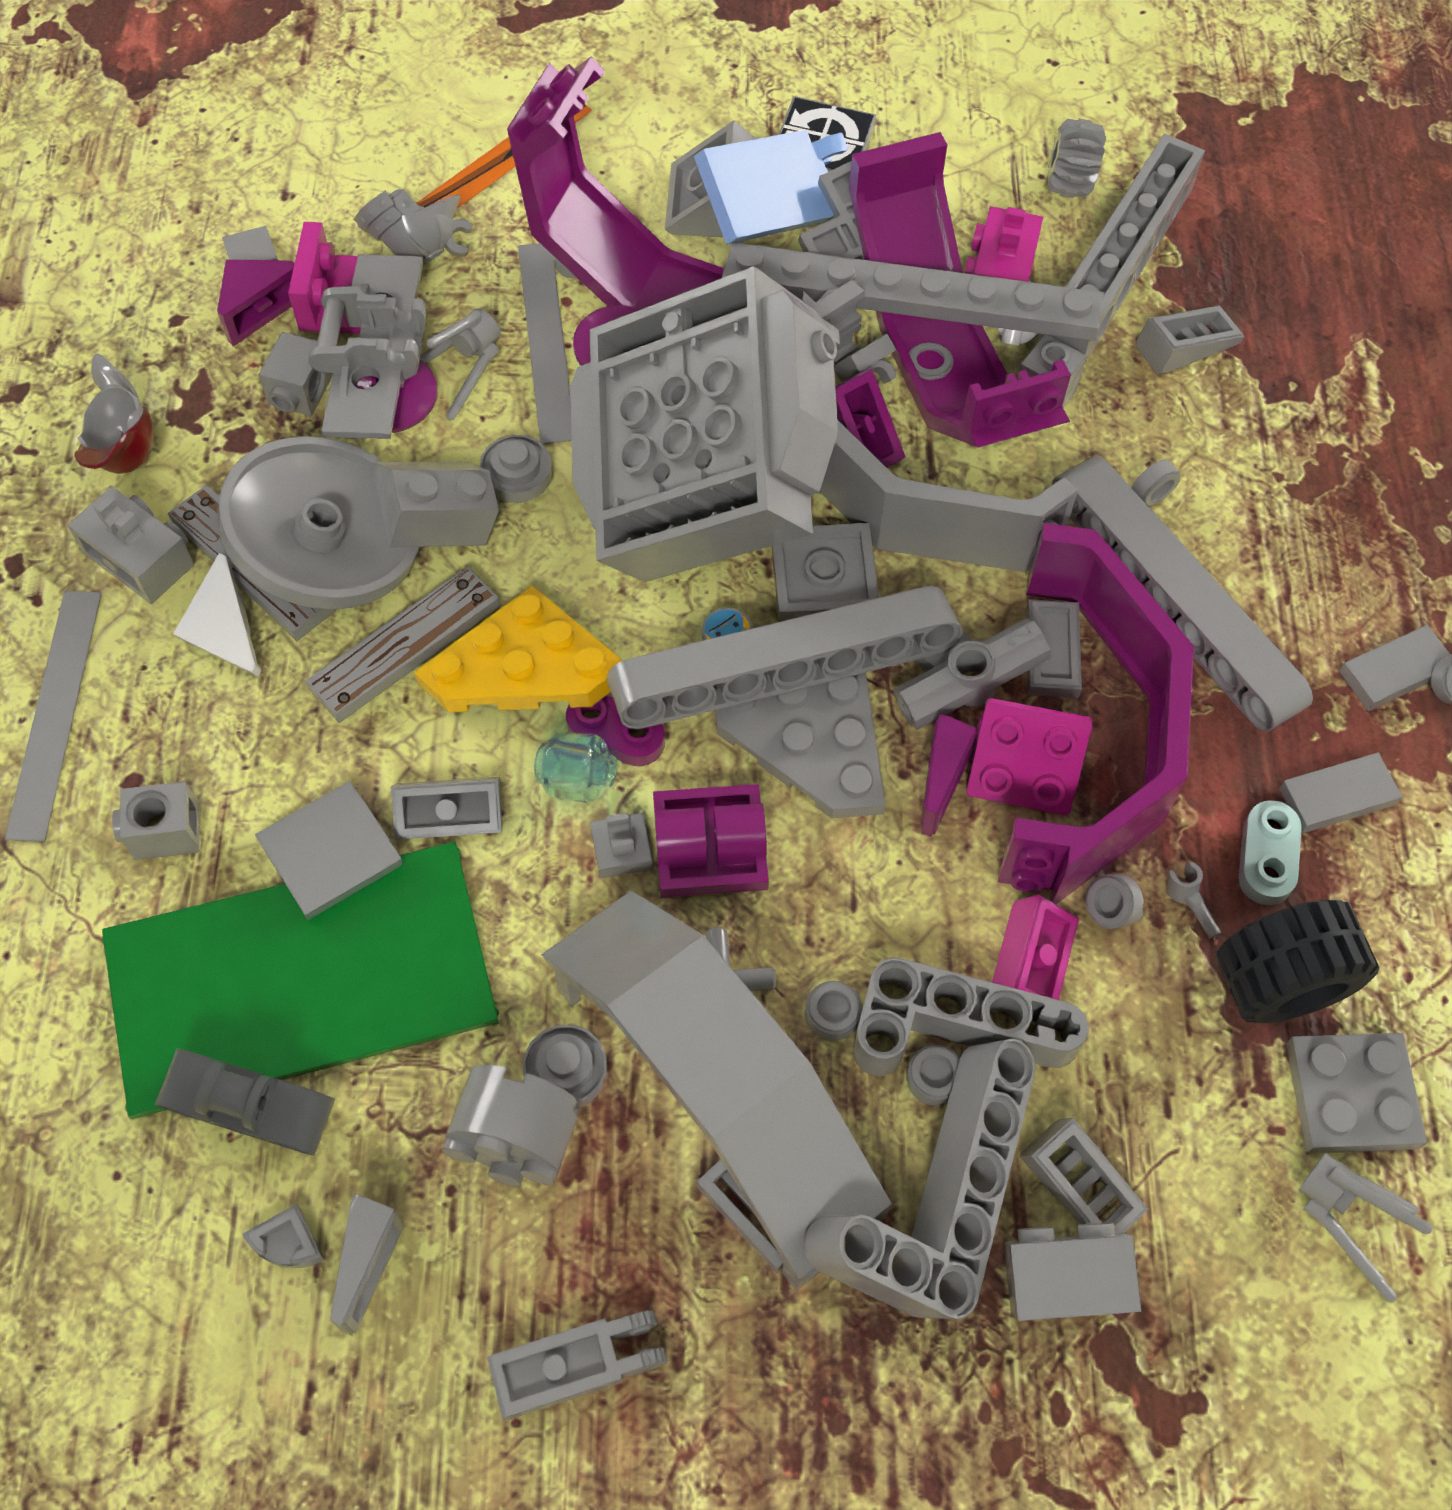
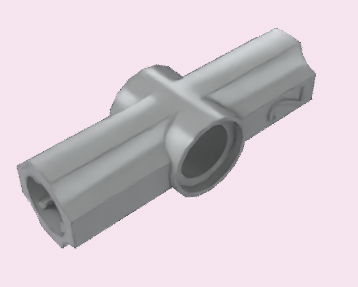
(996, 659)

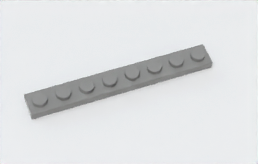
(930, 291)

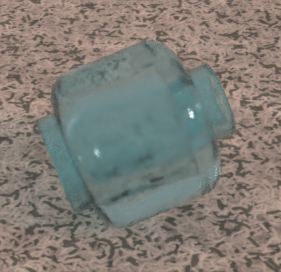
(575, 767)

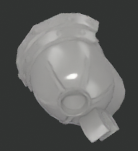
(412, 228)

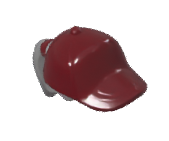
(115, 424)

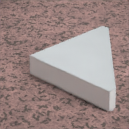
(219, 620)

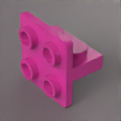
(1028, 756)

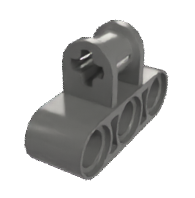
(245, 1101)

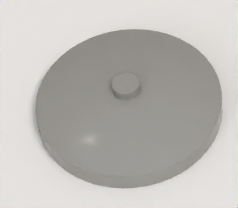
(310, 524)

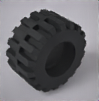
(1297, 961)

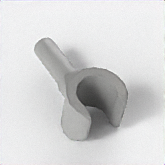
(1190, 894)

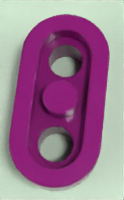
(616, 735)

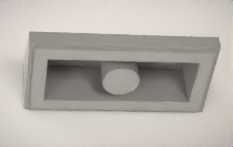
(447, 808)

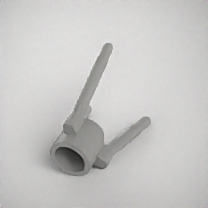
(470, 337)
(1336, 1187)

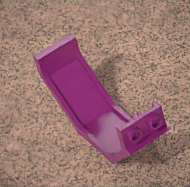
(577, 214)
(908, 222)
(1084, 569)

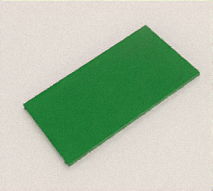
(296, 994)

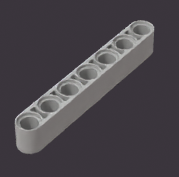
(1223, 635)
(783, 657)

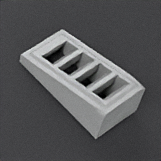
(1183, 338)
(1098, 1167)
(366, 1249)

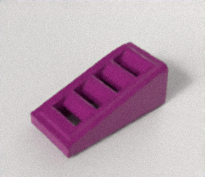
(949, 756)

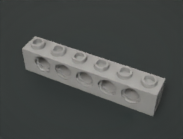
(1136, 229)

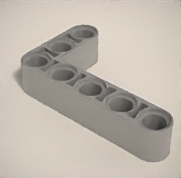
(945, 1259)

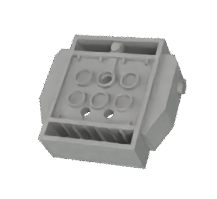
(703, 376)

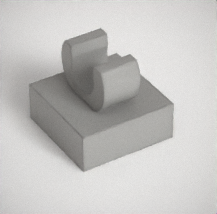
(869, 358)
(621, 845)

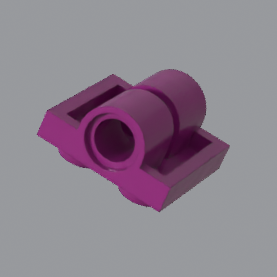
(710, 840)

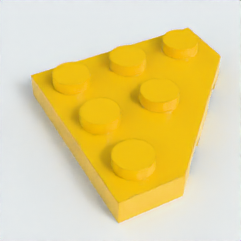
(520, 659)

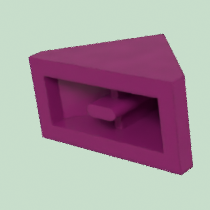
(252, 295)
(866, 417)

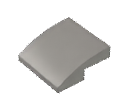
(329, 850)

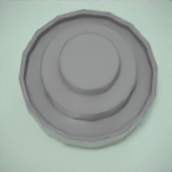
(518, 468)
(570, 1060)

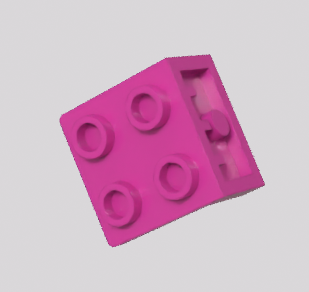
(313, 272)

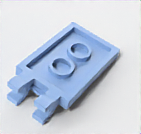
(768, 183)

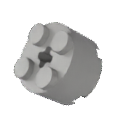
(512, 1126)

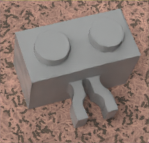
(132, 543)

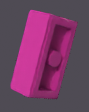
(1036, 947)

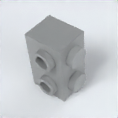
(1072, 1273)

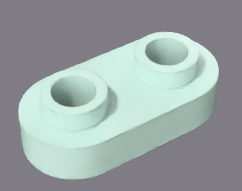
(1271, 848)

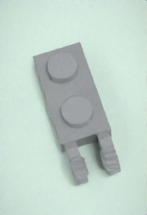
(570, 1364)

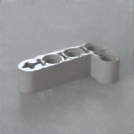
(970, 1026)

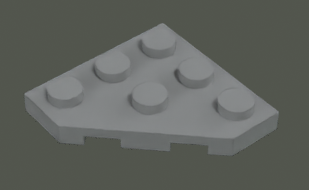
(815, 741)

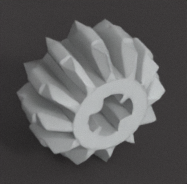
(1076, 158)

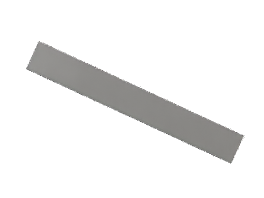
(546, 343)
(53, 717)

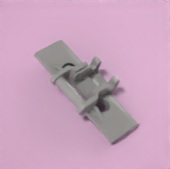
(388, 347)

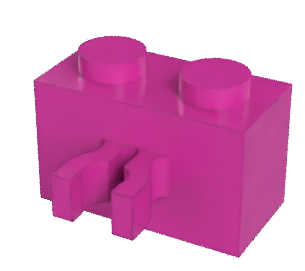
(1005, 244)

